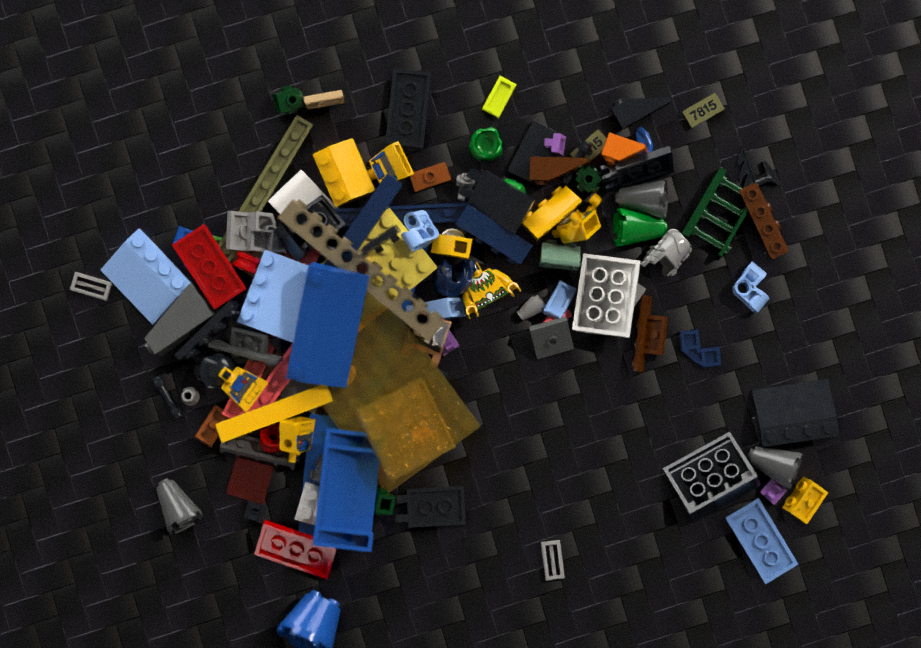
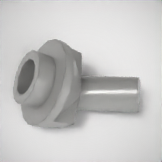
(464, 180)

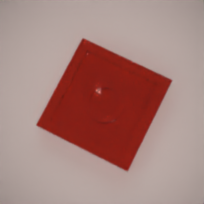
(250, 480)

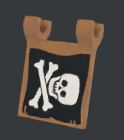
(437, 342)

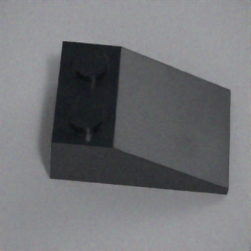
(296, 244)

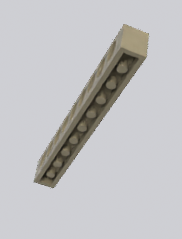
(289, 217)

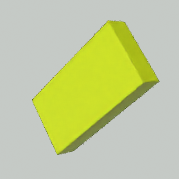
(499, 97)

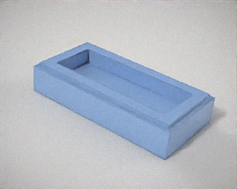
(559, 300)

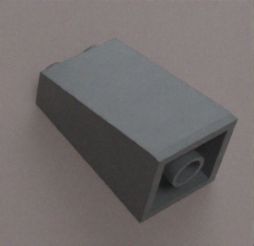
(179, 322)

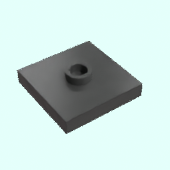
(551, 337)

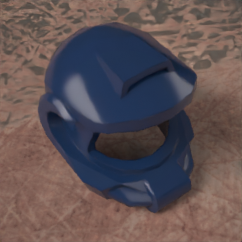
(453, 279)

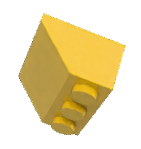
(343, 172)
(551, 212)

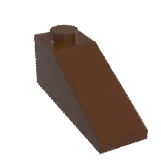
(552, 168)

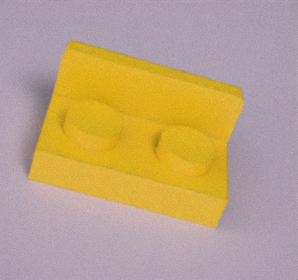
(805, 499)

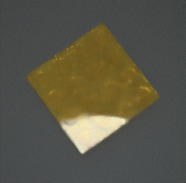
(405, 429)

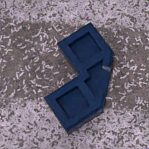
(702, 356)

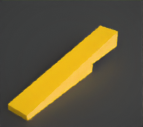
(273, 412)

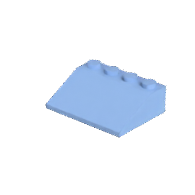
(145, 276)
(275, 296)

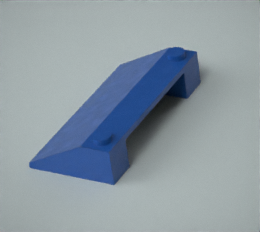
(327, 326)
(346, 492)

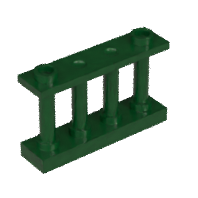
(702, 213)

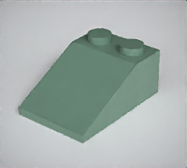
(560, 256)

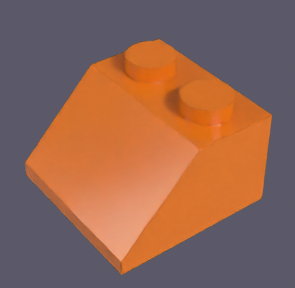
(620, 149)

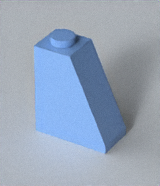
(447, 307)

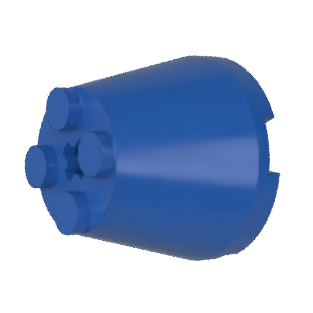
(311, 622)

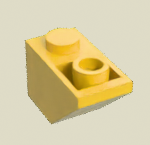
(452, 246)

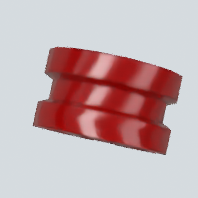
(246, 262)
(271, 431)

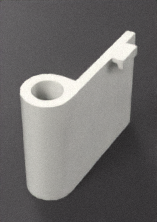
(297, 188)

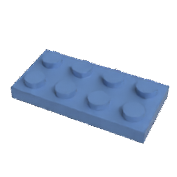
(761, 540)

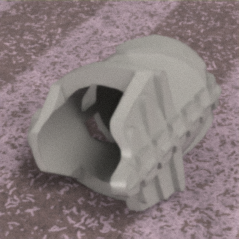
(669, 252)

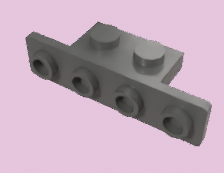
(248, 344)

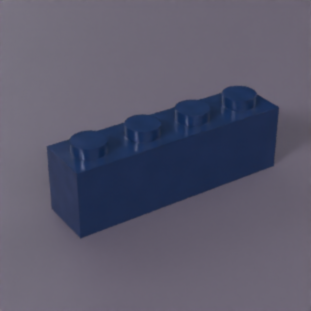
(493, 234)

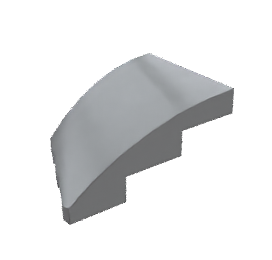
(252, 232)

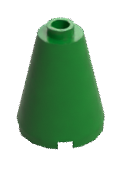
(636, 227)

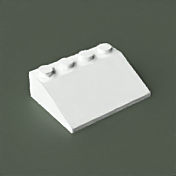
(606, 295)

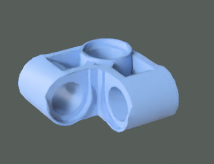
(420, 232)
(754, 297)

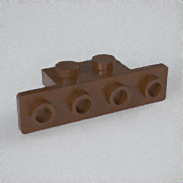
(762, 217)
(650, 334)

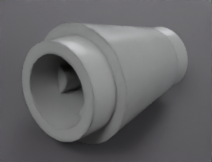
(531, 307)
(195, 396)

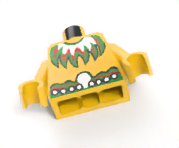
(579, 225)
(486, 288)

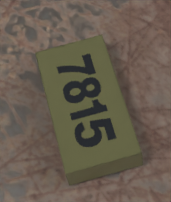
(703, 110)
(598, 141)

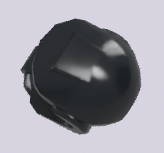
(209, 367)

